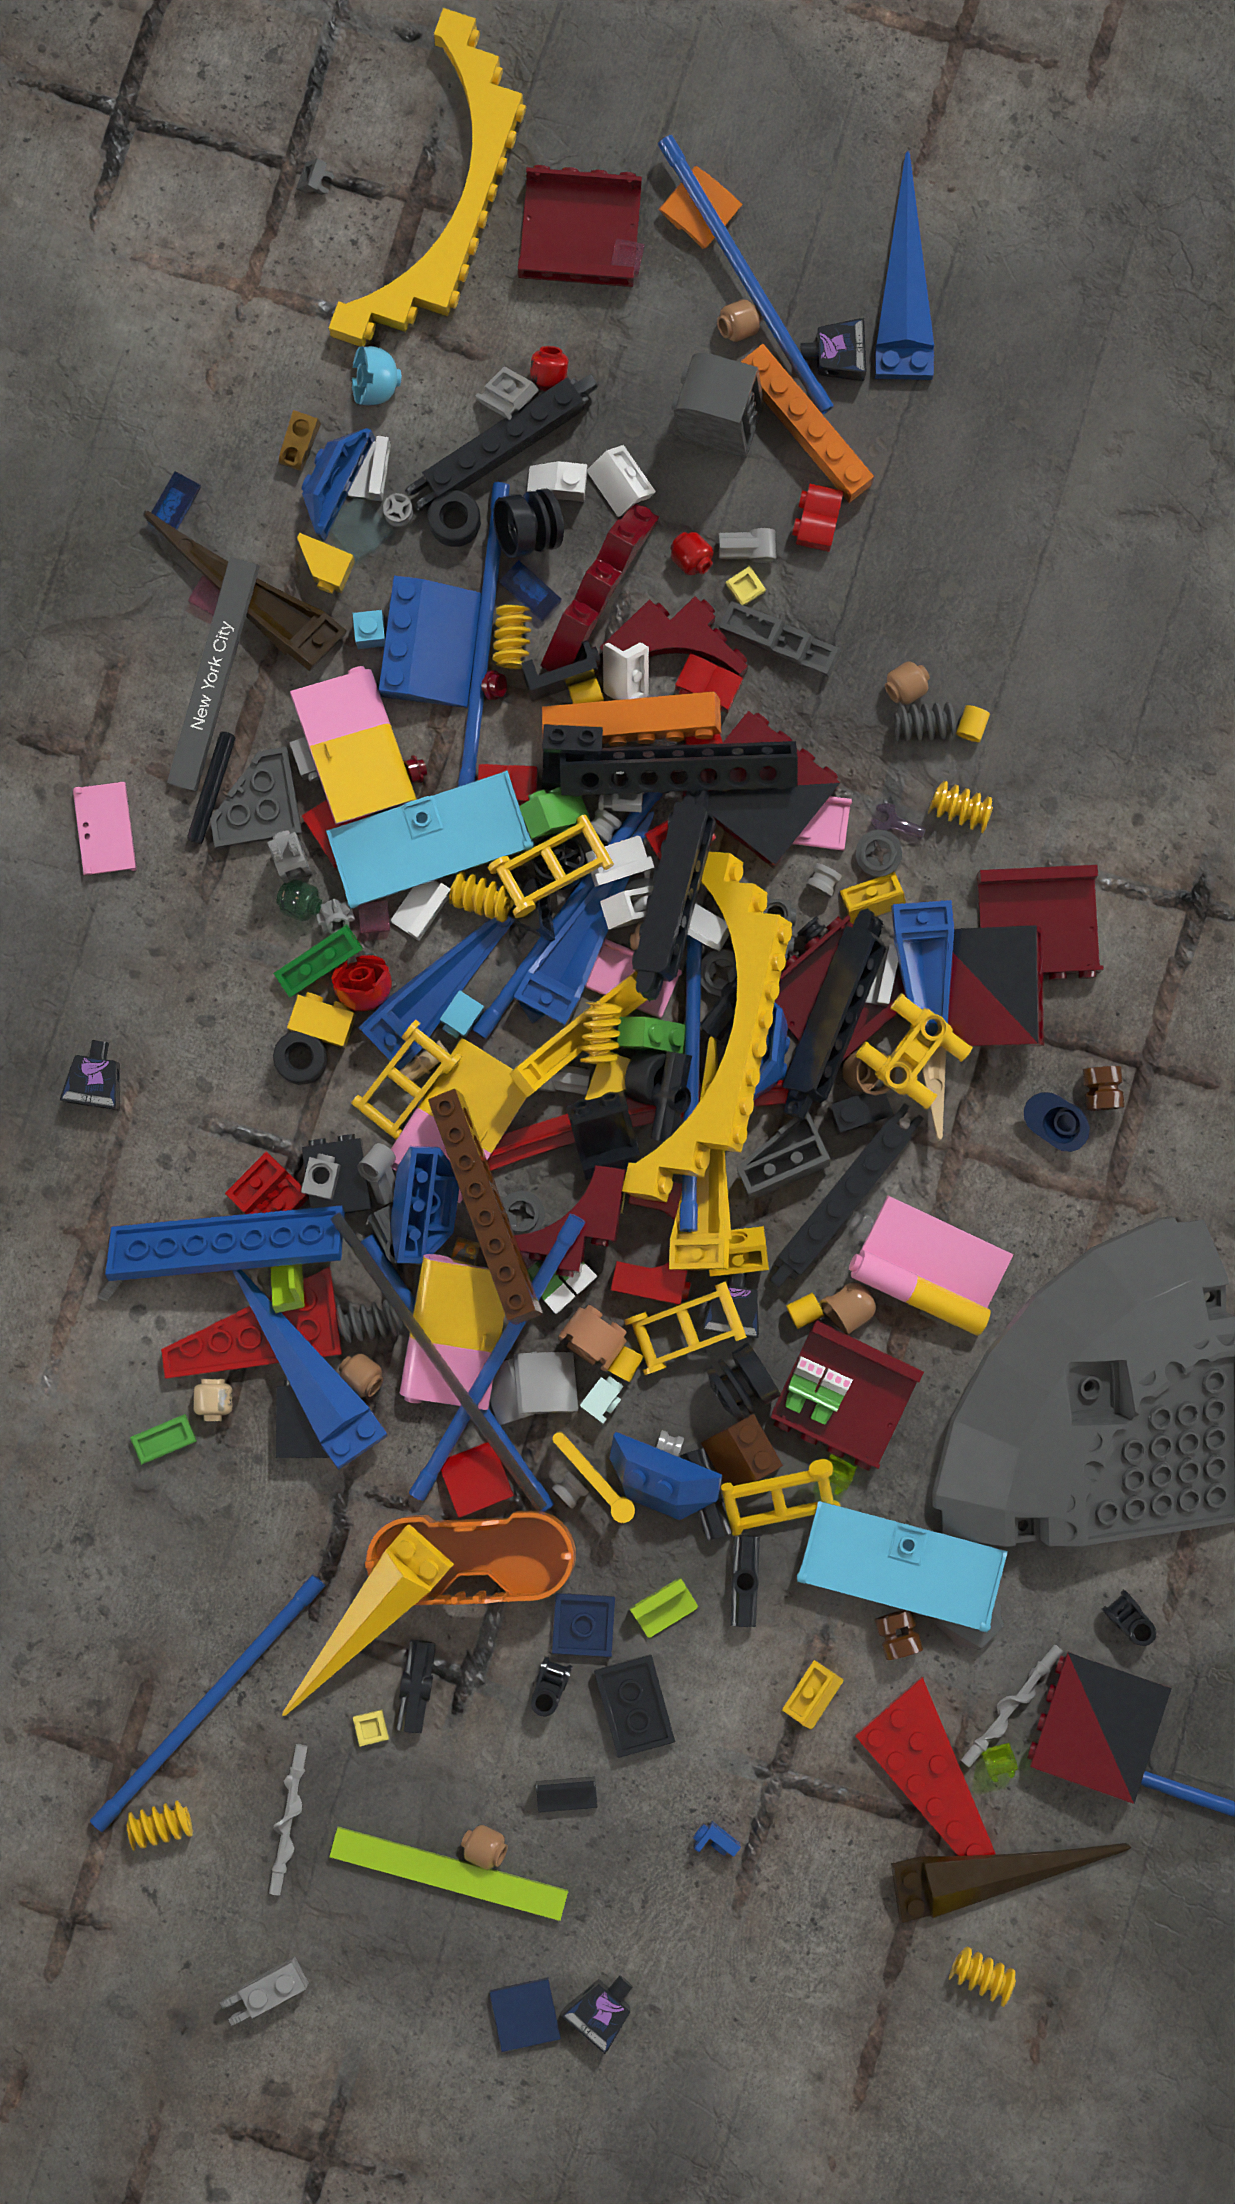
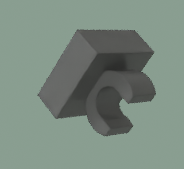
(311, 177)

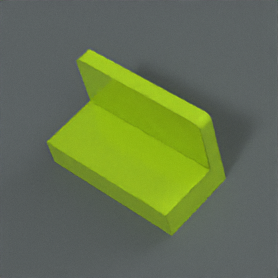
(287, 1287)
(664, 1607)

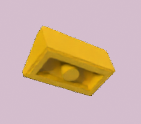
(874, 894)
(812, 1695)

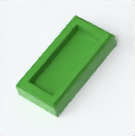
(163, 1439)

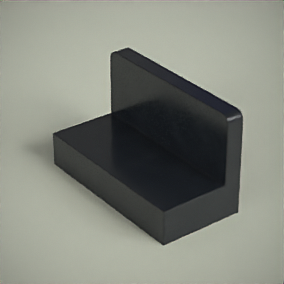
(566, 1794)

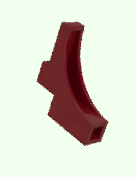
(683, 634)
(598, 1208)

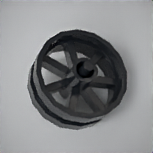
(563, 859)

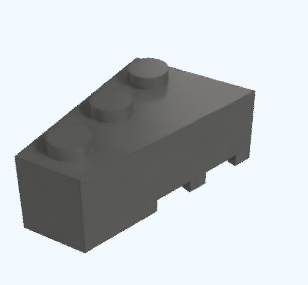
(784, 1159)

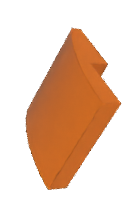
(684, 214)

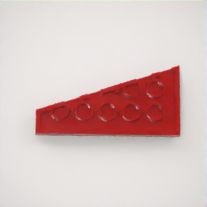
(241, 1342)
(919, 1758)

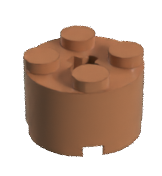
(593, 1337)

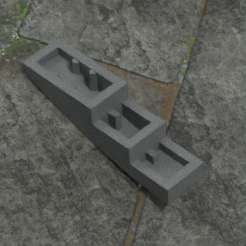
(780, 639)

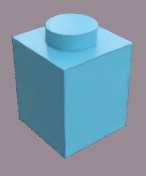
(369, 629)
(461, 1015)

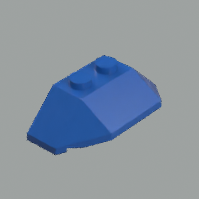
(333, 477)
(772, 1065)
(423, 1204)
(662, 1479)

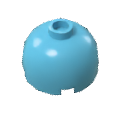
(375, 376)

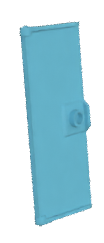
(429, 839)
(902, 1566)

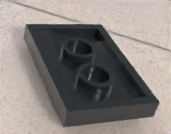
(634, 1706)

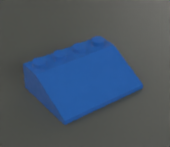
(429, 642)

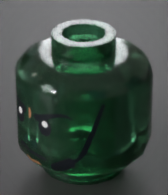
(299, 900)

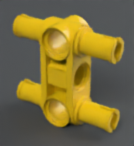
(913, 1051)

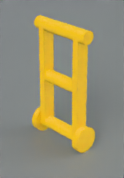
(526, 904)
(447, 1064)
(639, 1321)
(818, 1471)
(621, 1507)

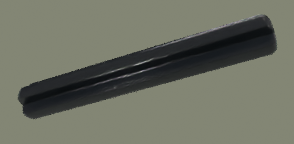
(211, 787)

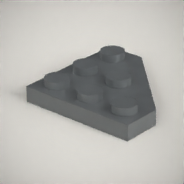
(258, 802)

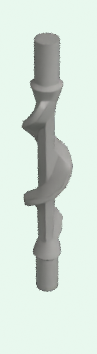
(1010, 1703)
(293, 1808)

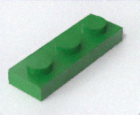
(318, 960)

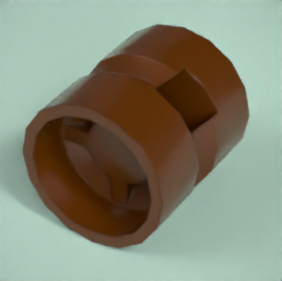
(1103, 1088)
(898, 1645)

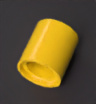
(586, 691)
(972, 723)
(805, 1310)
(625, 1363)

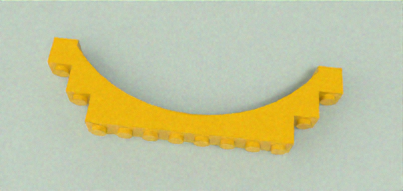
(437, 275)
(724, 1110)

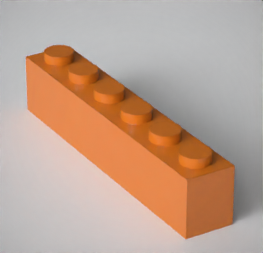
(809, 426)
(643, 718)

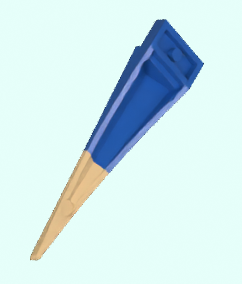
(924, 955)

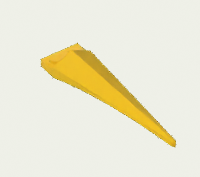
(710, 1243)
(396, 1584)

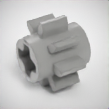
(334, 916)

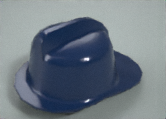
(1057, 1121)

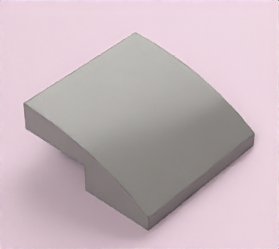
(546, 1382)

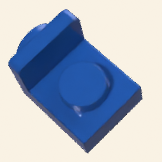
(721, 1839)

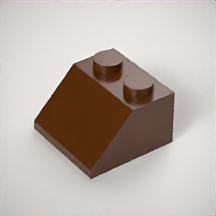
(742, 1452)

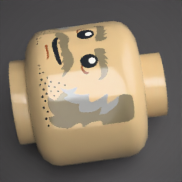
(212, 1399)

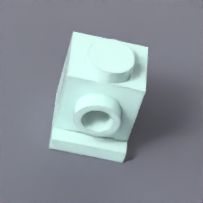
(602, 1398)

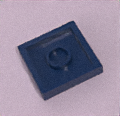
(583, 1624)
(525, 2014)

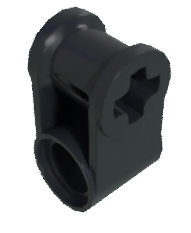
(1129, 1618)
(550, 1684)

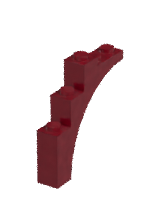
(598, 586)

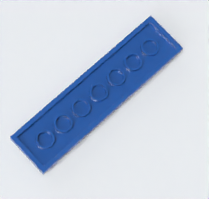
(224, 1243)

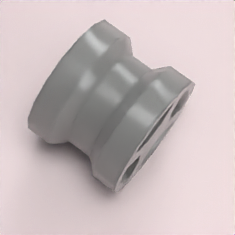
(395, 504)
(605, 824)
(823, 880)
(670, 1444)
(570, 1489)

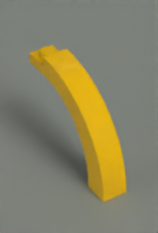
(568, 1042)

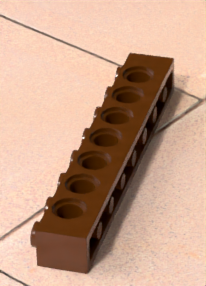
(485, 1207)

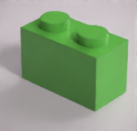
(551, 812)
(651, 1034)

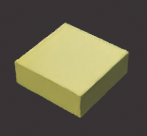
(745, 586)
(371, 1727)

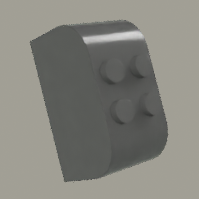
(719, 403)

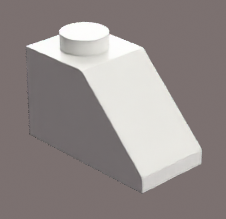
(563, 479)
(626, 907)

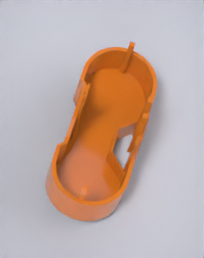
(523, 1554)

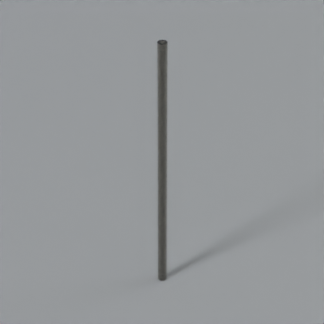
(438, 1361)

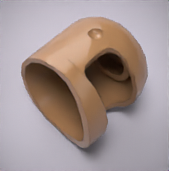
(853, 1072)
(849, 1307)

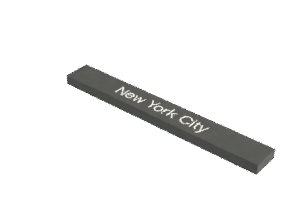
(213, 674)

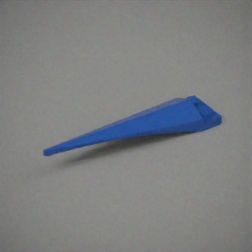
(905, 325)
(564, 968)
(431, 992)
(331, 1406)

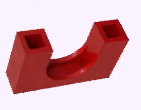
(656, 1282)

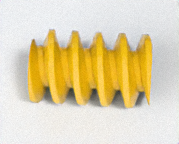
(511, 636)
(961, 805)
(480, 898)
(601, 1033)
(159, 1825)
(984, 1975)

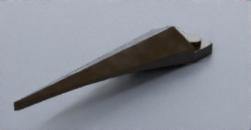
(285, 620)
(948, 1883)

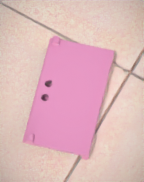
(828, 826)
(106, 830)
(614, 966)

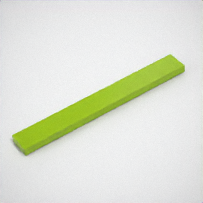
(448, 1873)

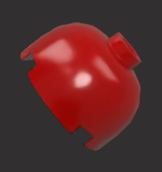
(362, 983)

